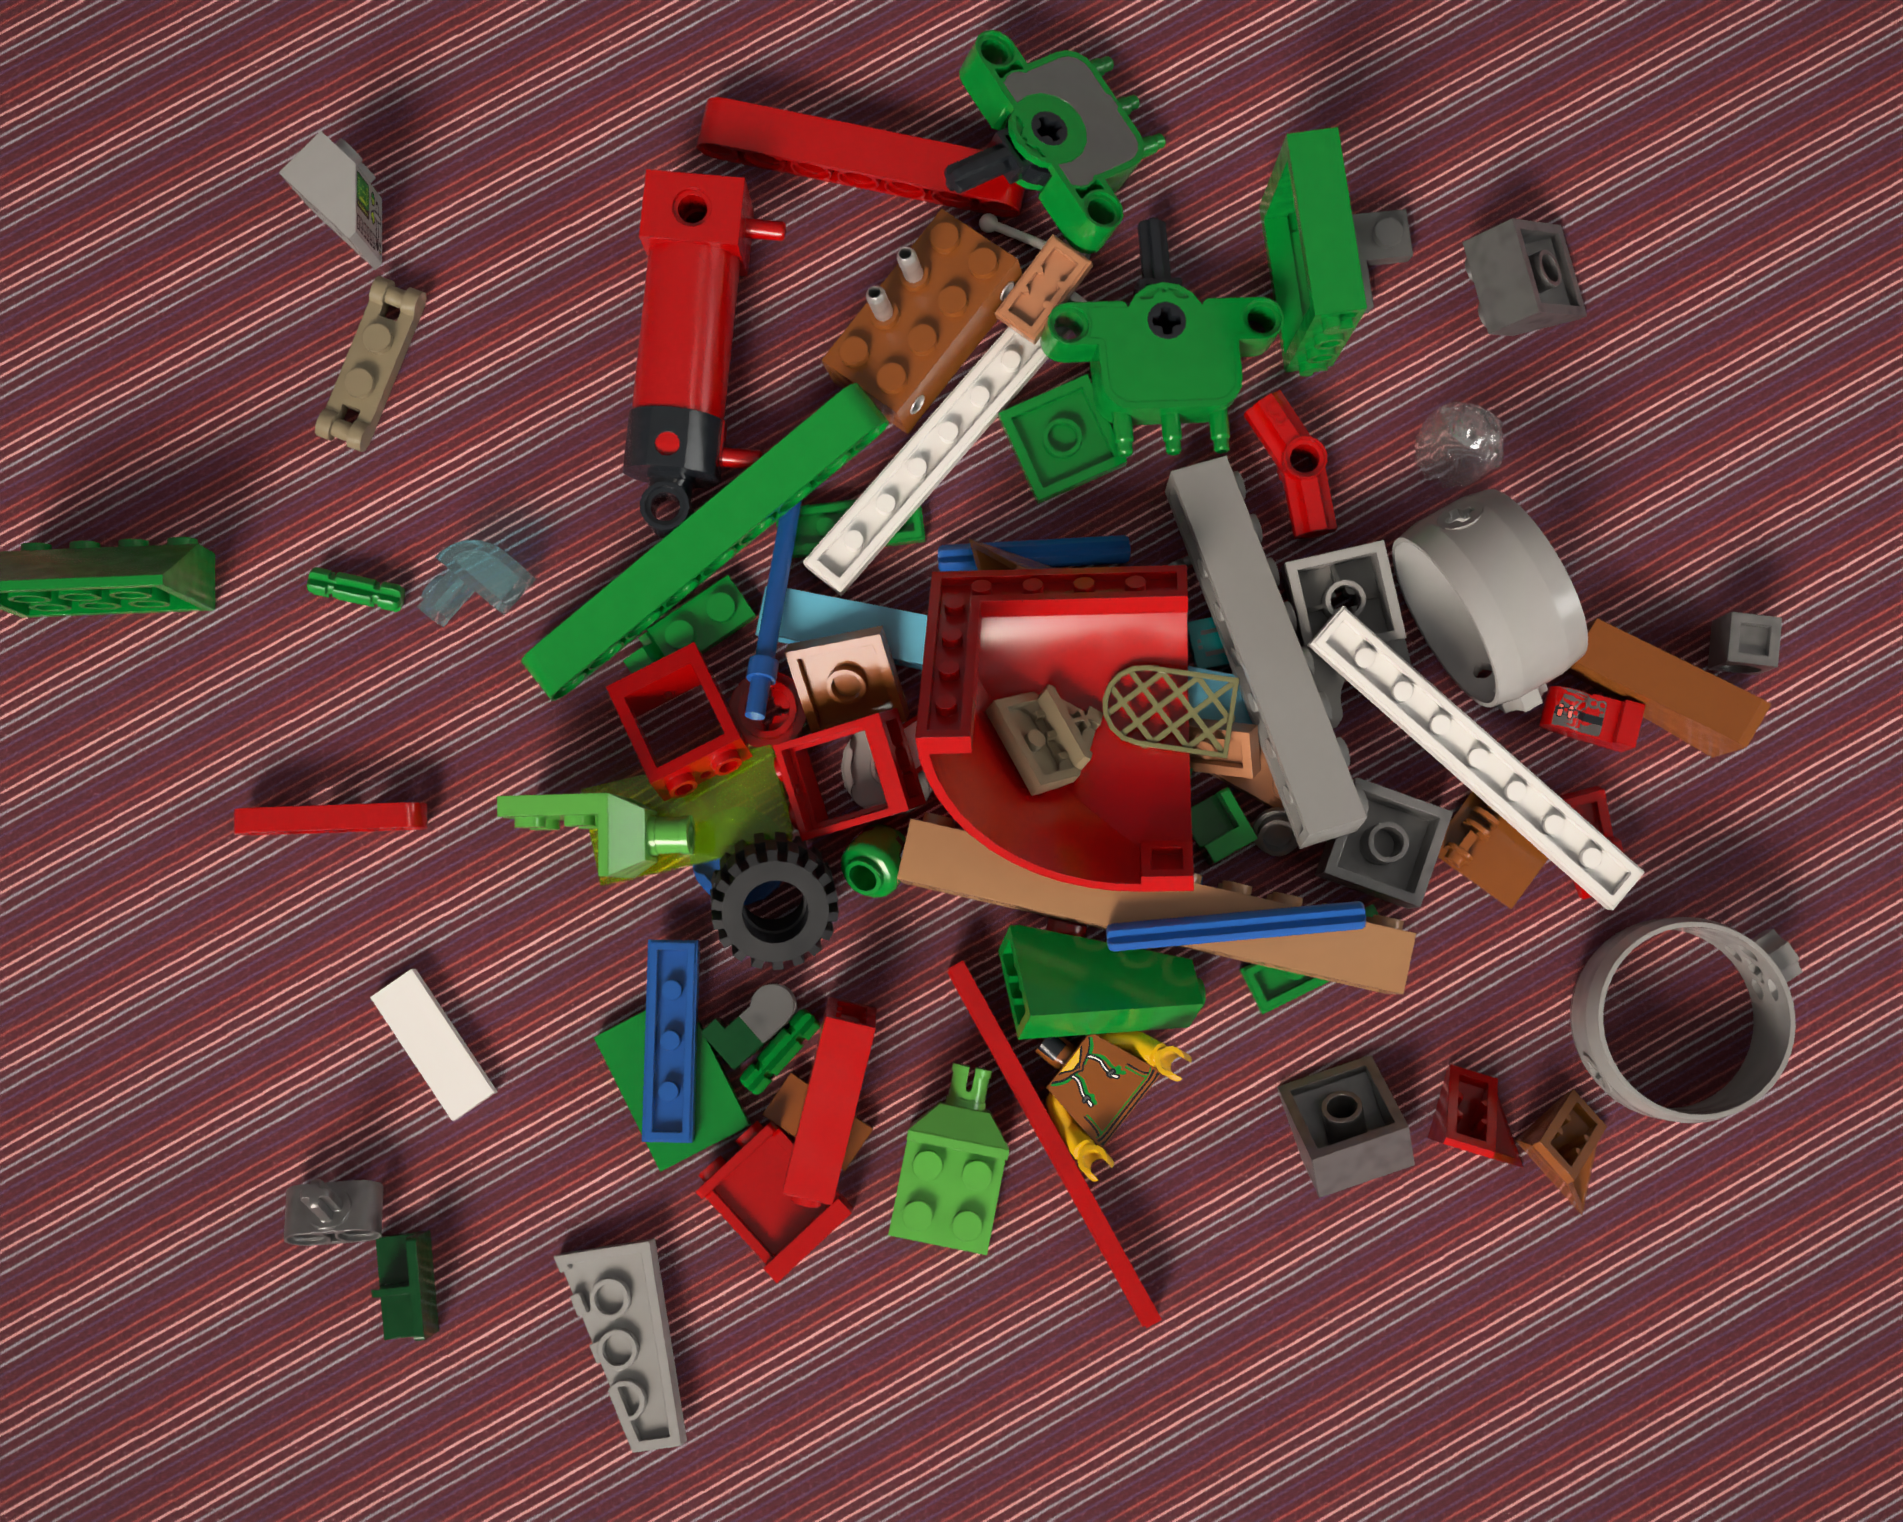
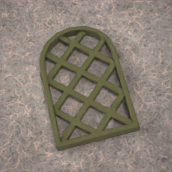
(1157, 707)

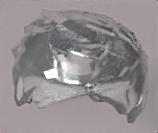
(1459, 444)

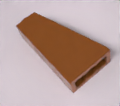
(1676, 694)

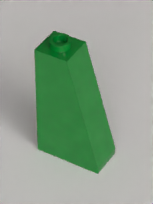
(1082, 988)

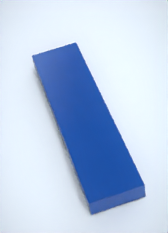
(671, 1041)

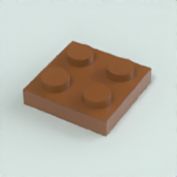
(845, 677)

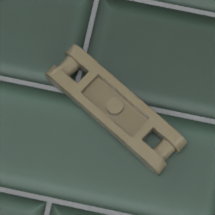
(371, 364)

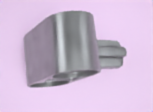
(333, 1212)

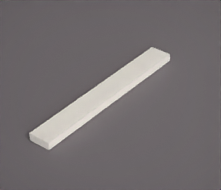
(927, 458)
(1476, 758)

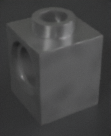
(1744, 643)

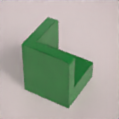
(1220, 826)

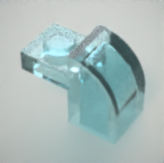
(474, 568)

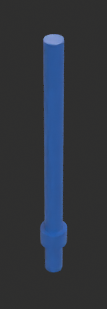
(763, 666)

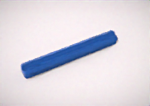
(1047, 551)

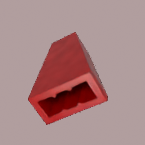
(830, 1102)

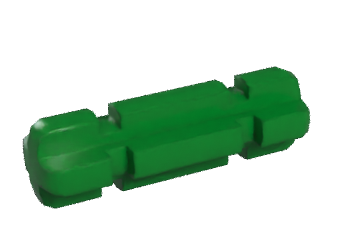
(356, 589)
(780, 1051)

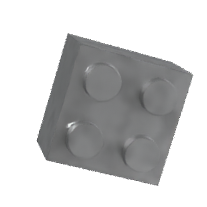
(1391, 850)

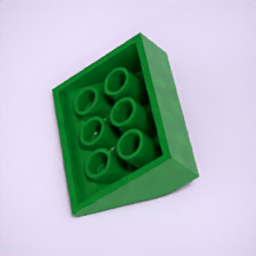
(107, 579)

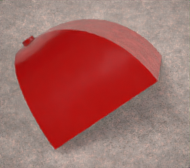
(1075, 629)

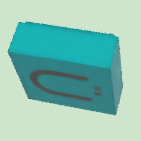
(1206, 644)

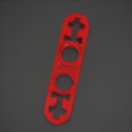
(330, 818)

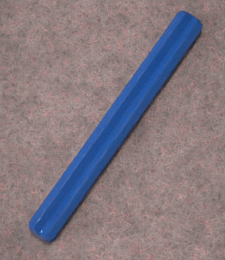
(1236, 926)

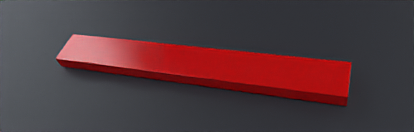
(1054, 1145)

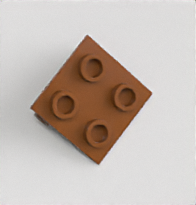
(1490, 851)

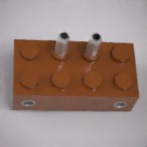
(924, 319)

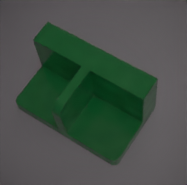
(407, 1285)

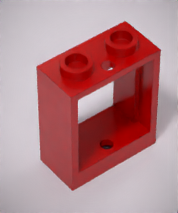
(659, 684)
(891, 760)

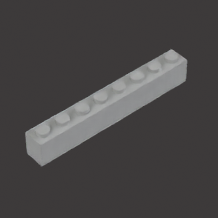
(1265, 652)

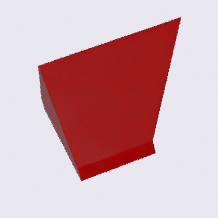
(1473, 1117)

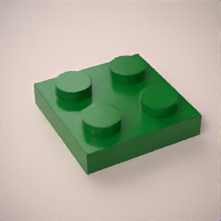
(1061, 439)

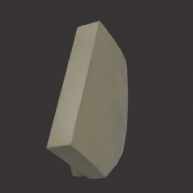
(1045, 737)

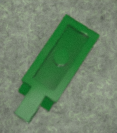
(702, 620)

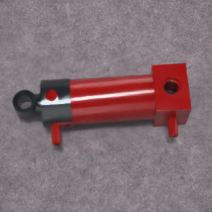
(696, 249)

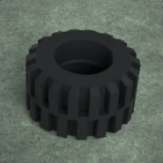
(773, 938)

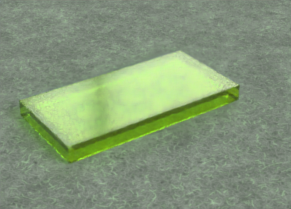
(722, 809)

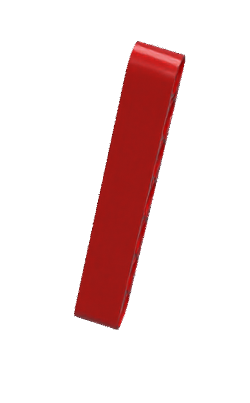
(847, 155)

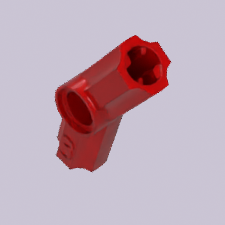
(1305, 493)

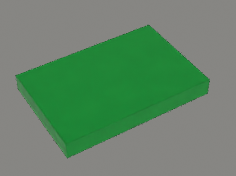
(716, 1104)

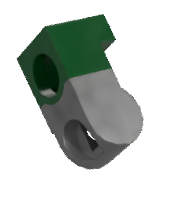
(768, 1013)

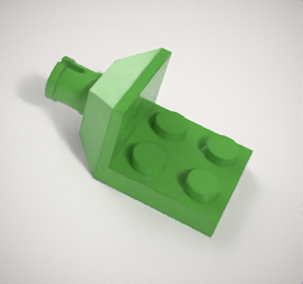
(628, 831)
(952, 1170)

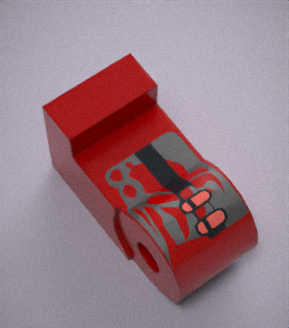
(1592, 718)

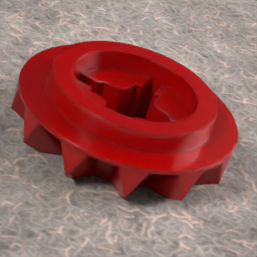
(783, 727)

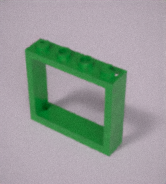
(1312, 250)

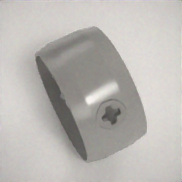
(1491, 599)
(1765, 966)

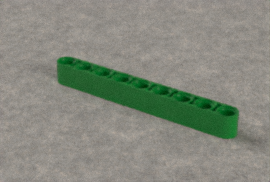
(705, 541)

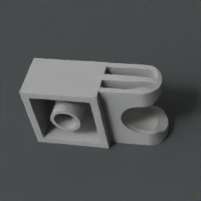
(1360, 574)

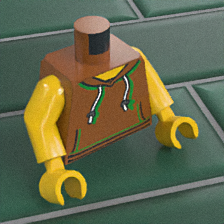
(1100, 1086)

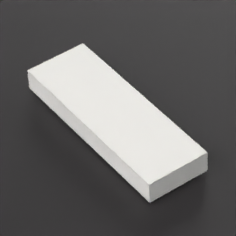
(433, 1044)

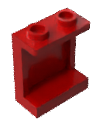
(751, 1200)

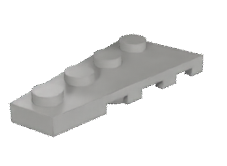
(627, 1320)

